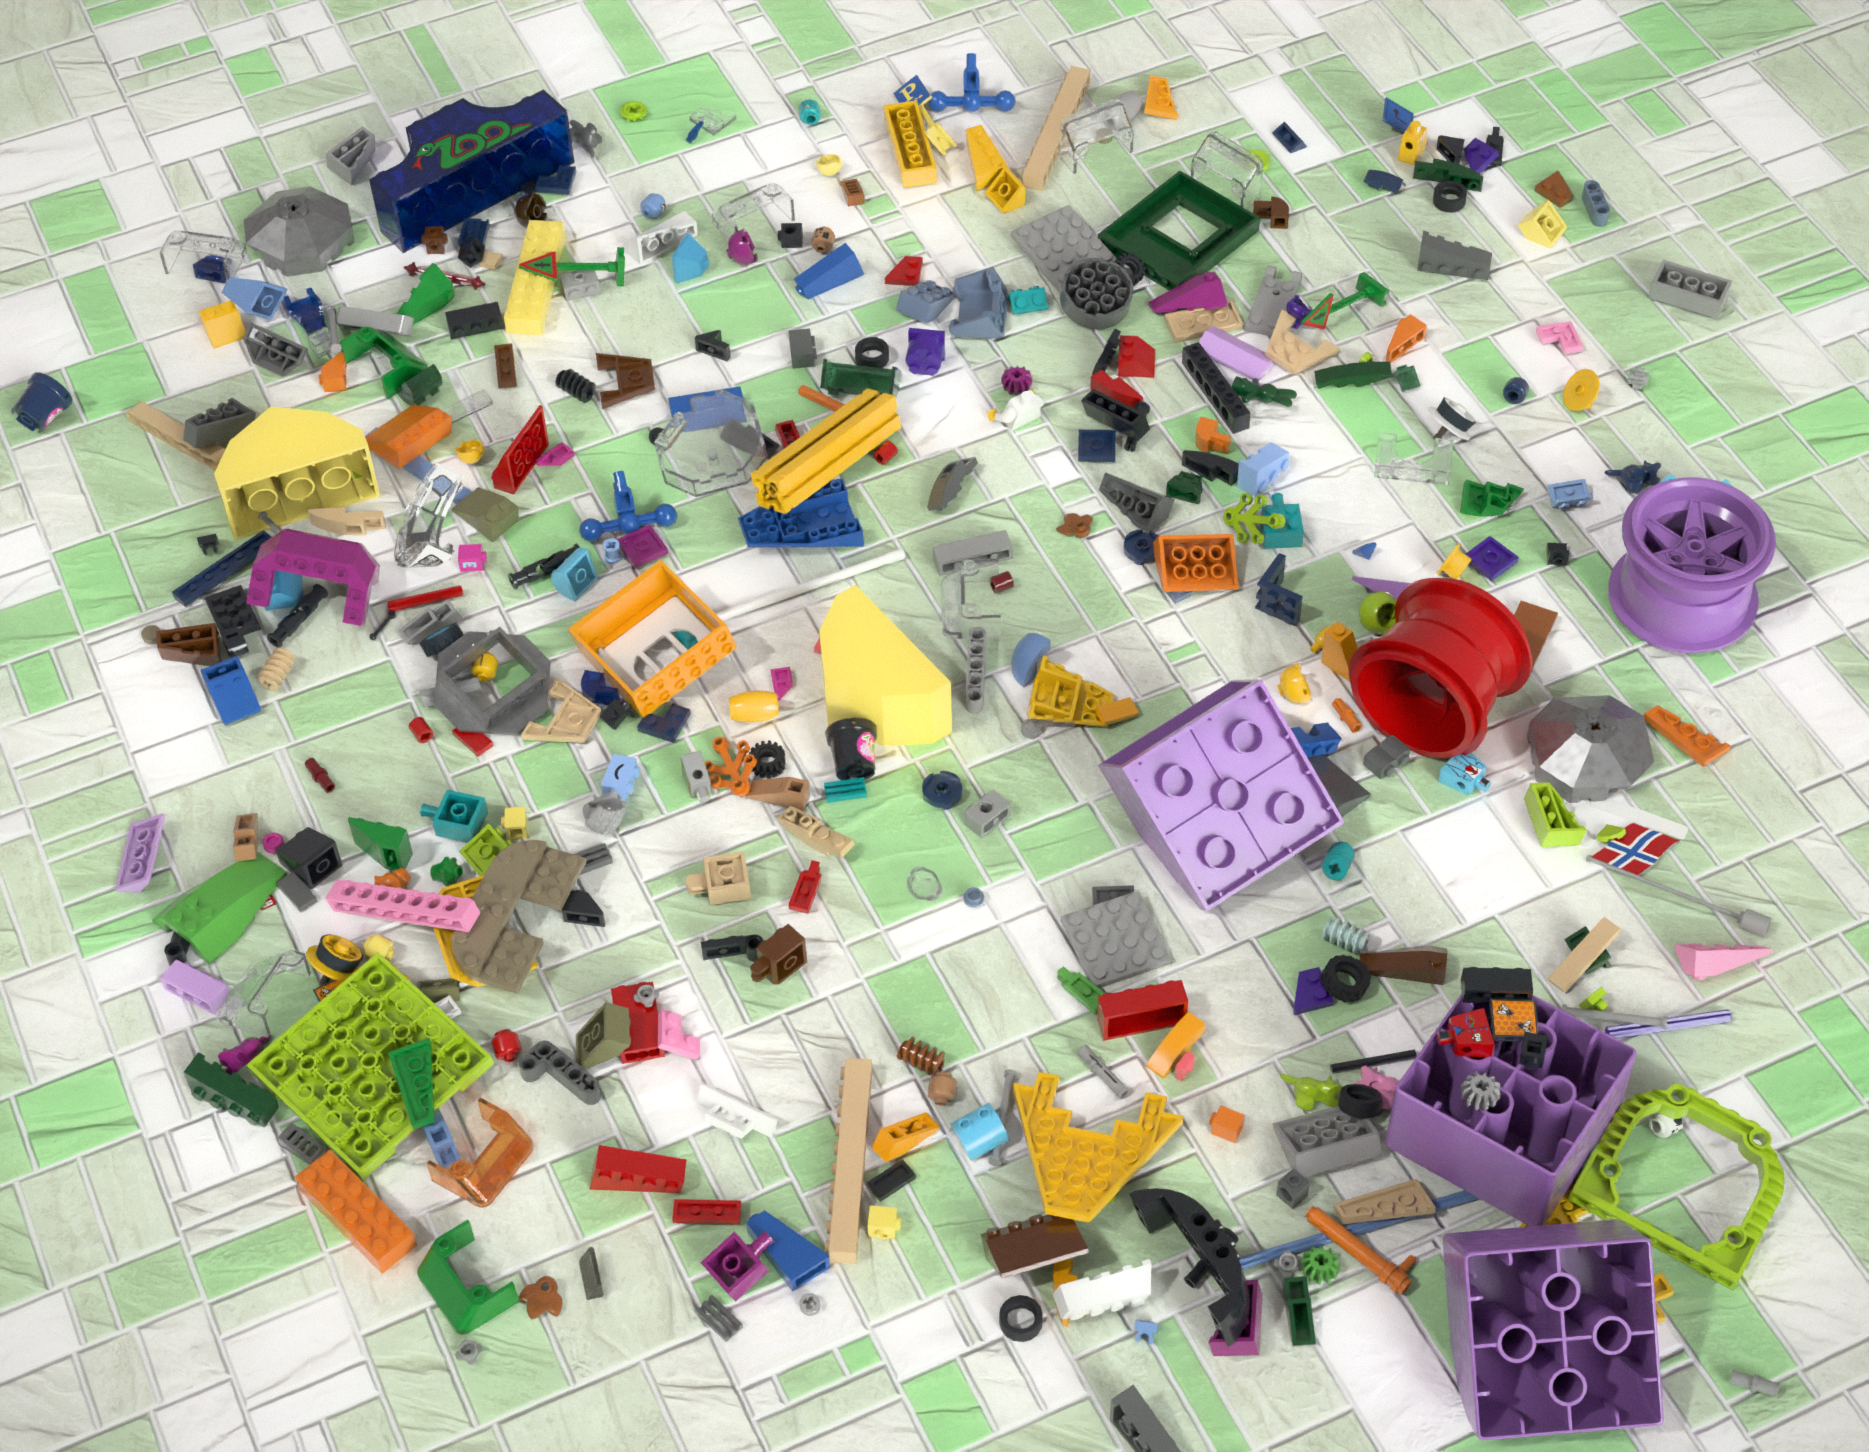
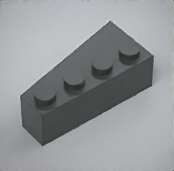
(1139, 1424)

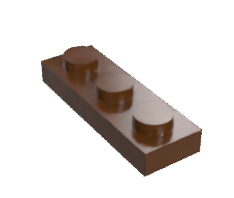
(505, 365)

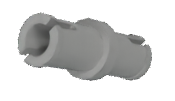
(1754, 1383)

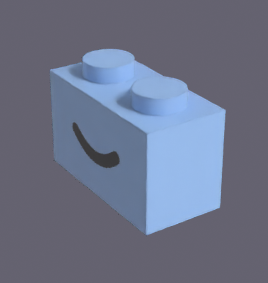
(620, 776)

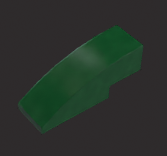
(1298, 1311)

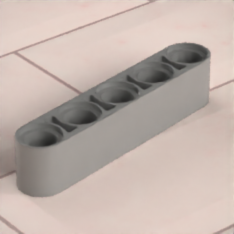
(381, 321)
(975, 670)

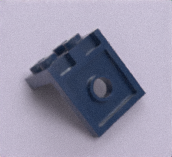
(1272, 594)

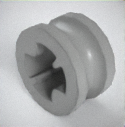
(809, 1297)

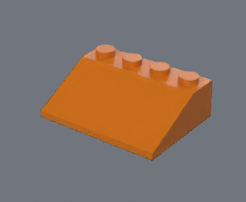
(409, 434)
(1196, 562)

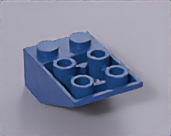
(230, 690)

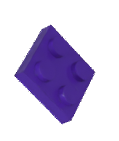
(1491, 558)

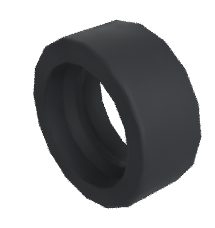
(1449, 205)
(872, 343)
(1359, 1101)
(1022, 1302)

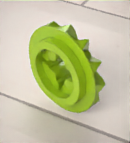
(633, 106)

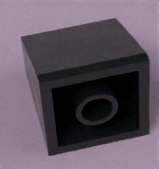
(310, 856)

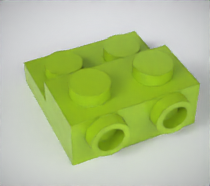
(484, 848)

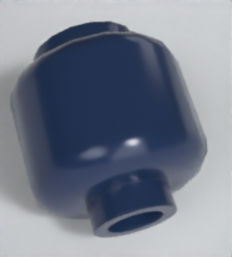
(1516, 390)

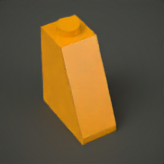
(1338, 649)

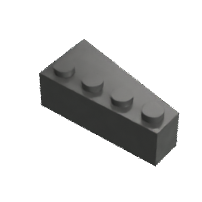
(1453, 258)
(217, 424)

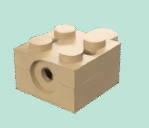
(723, 879)

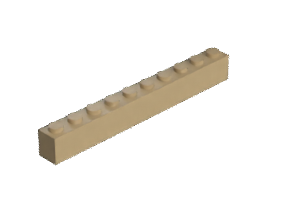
(1048, 144)
(850, 1161)

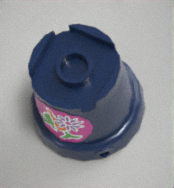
(41, 402)

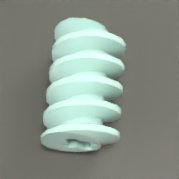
(1345, 936)

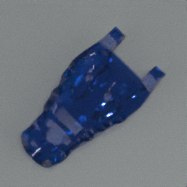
(306, 311)

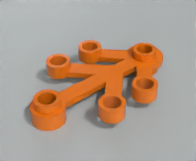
(740, 785)

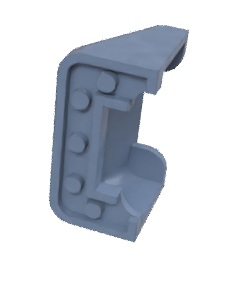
(981, 306)

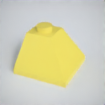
(1543, 225)

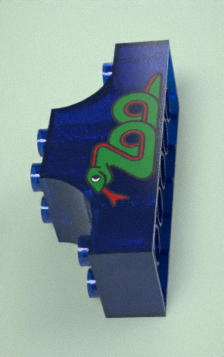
(467, 163)

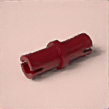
(320, 775)

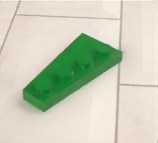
(415, 1079)

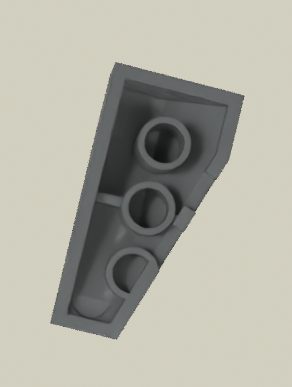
(1141, 505)

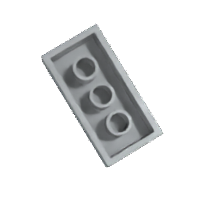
(1690, 289)

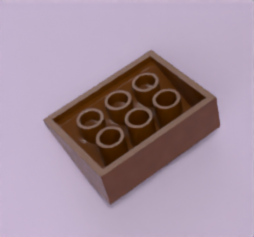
(1032, 1244)

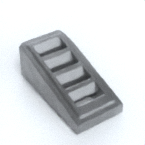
(292, 1135)

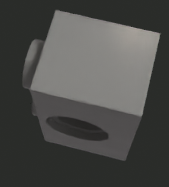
(987, 813)

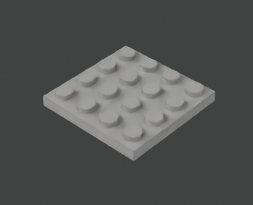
(1115, 940)

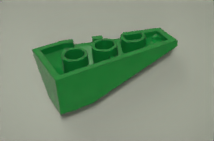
(430, 295)

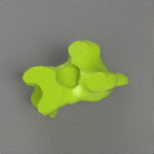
(1310, 1091)

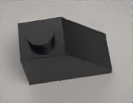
(582, 909)

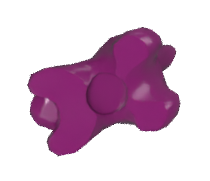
(242, 1054)

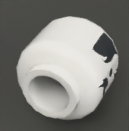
(1664, 1126)

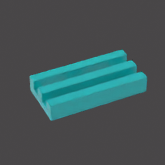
(844, 787)

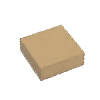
(490, 260)

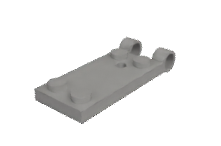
(1268, 306)

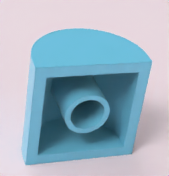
(575, 574)
(980, 1131)

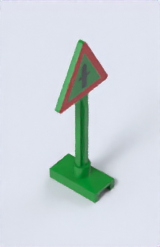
(547, 266)
(1367, 288)

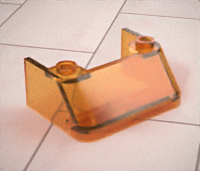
(494, 1167)

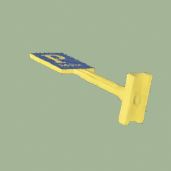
(913, 91)

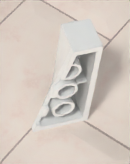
(661, 238)
(1104, 1292)

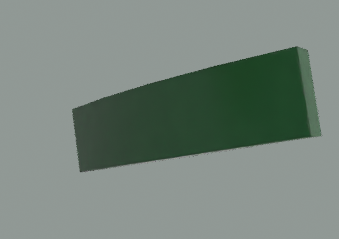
(1359, 373)

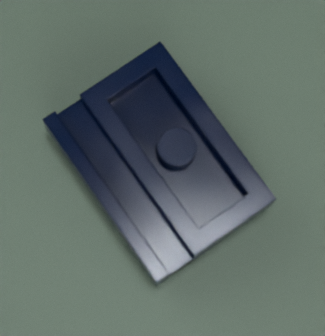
(475, 228)

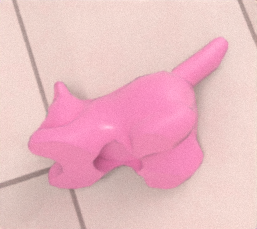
(1383, 1084)

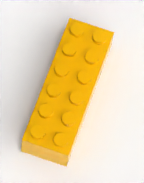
(910, 144)

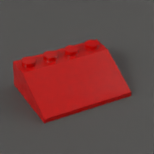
(522, 454)

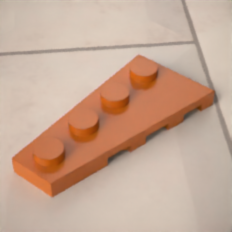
(1685, 736)

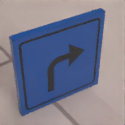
(1397, 115)

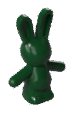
(1265, 393)

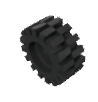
(1134, 264)
(772, 767)

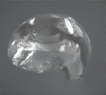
(924, 884)

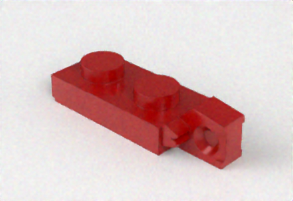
(806, 889)

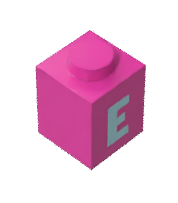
(471, 557)

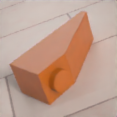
(1407, 334)

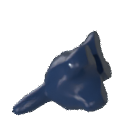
(1635, 476)

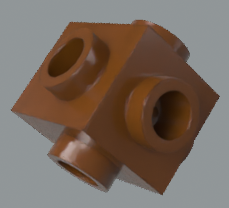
(435, 240)

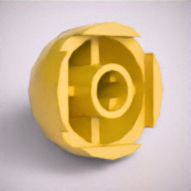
(1294, 685)

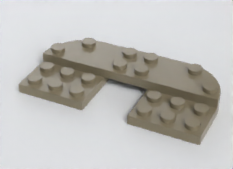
(518, 872)

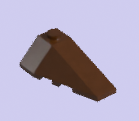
(1415, 963)

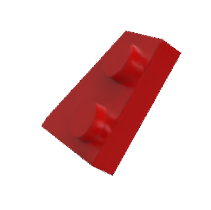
(906, 272)

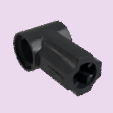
(176, 949)

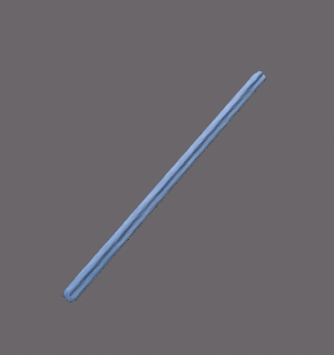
(1355, 1228)

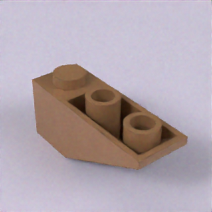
(781, 792)

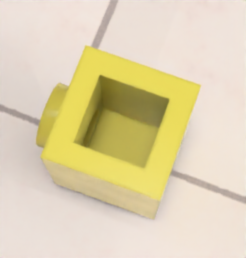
(515, 823)
(883, 1222)

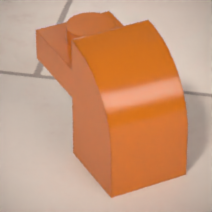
(1209, 438)

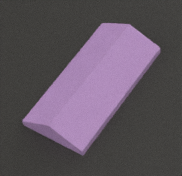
(1235, 353)
(139, 854)

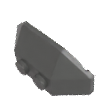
(273, 350)

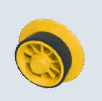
(334, 958)

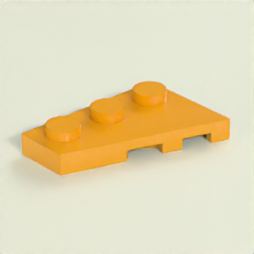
(1159, 99)

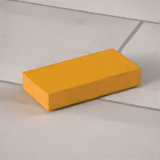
(1116, 711)

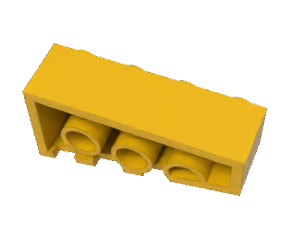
(983, 156)

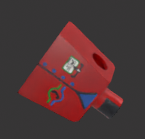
(1468, 1035)

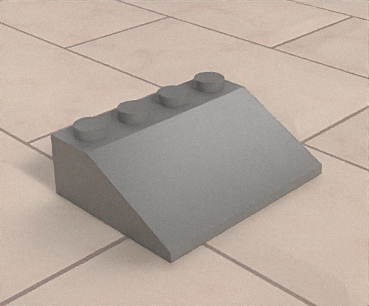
(1327, 1140)

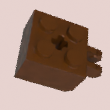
(779, 956)

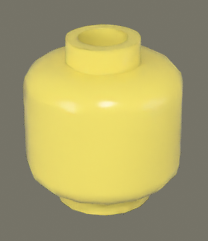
(379, 944)

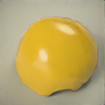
(470, 451)

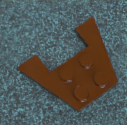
(633, 377)

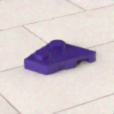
(1479, 155)
(1310, 992)

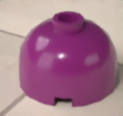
(741, 248)

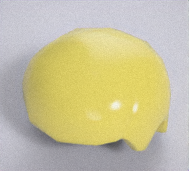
(829, 164)

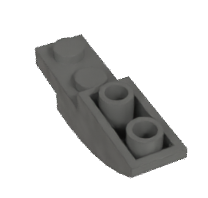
(948, 482)

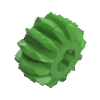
(1312, 1261)

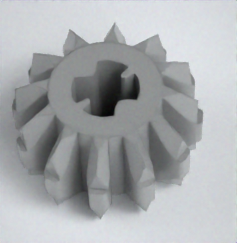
(1480, 1091)

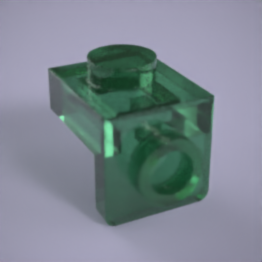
(1407, 377)

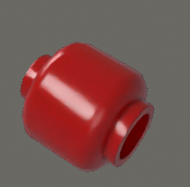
(506, 1045)

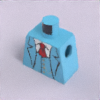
(1464, 774)

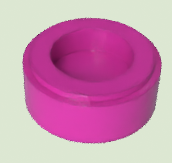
(272, 842)

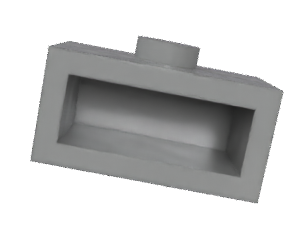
(579, 284)

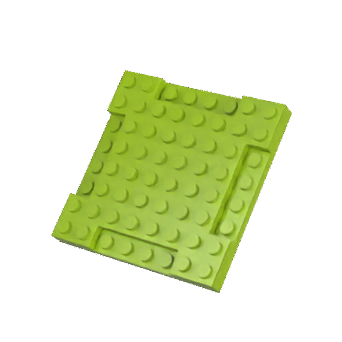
(338, 1068)

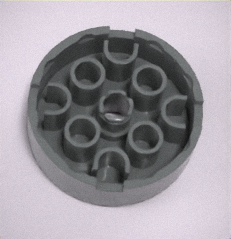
(1096, 293)

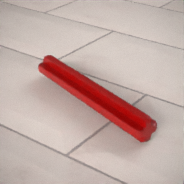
(425, 598)

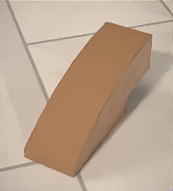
(246, 837)

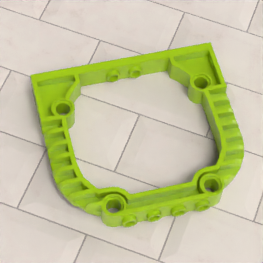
(1721, 1260)

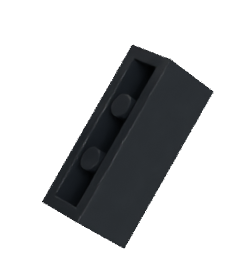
(474, 320)
(1483, 984)

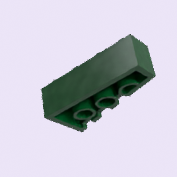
(229, 1092)

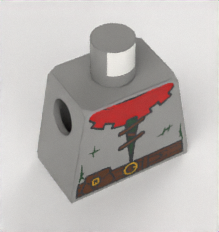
(696, 776)

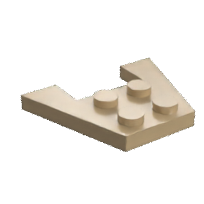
(1291, 351)
(572, 720)

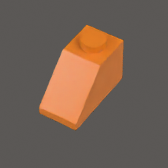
(334, 374)

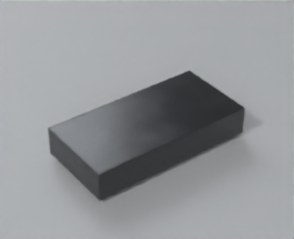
(891, 1180)

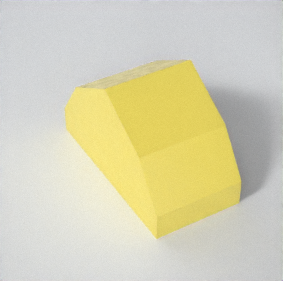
(291, 465)
(881, 675)

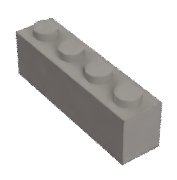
(987, 546)

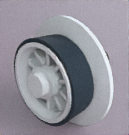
(1453, 418)

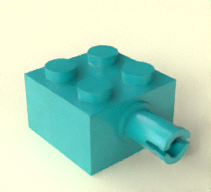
(1291, 534)
(457, 816)

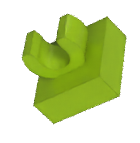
(1595, 1001)

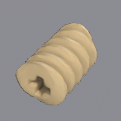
(276, 669)

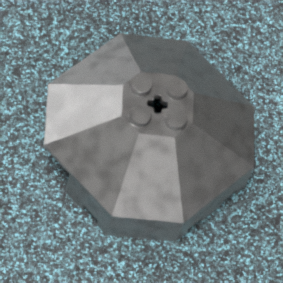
(302, 238)
(1584, 760)

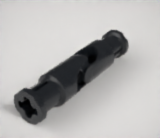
(529, 573)
(290, 623)

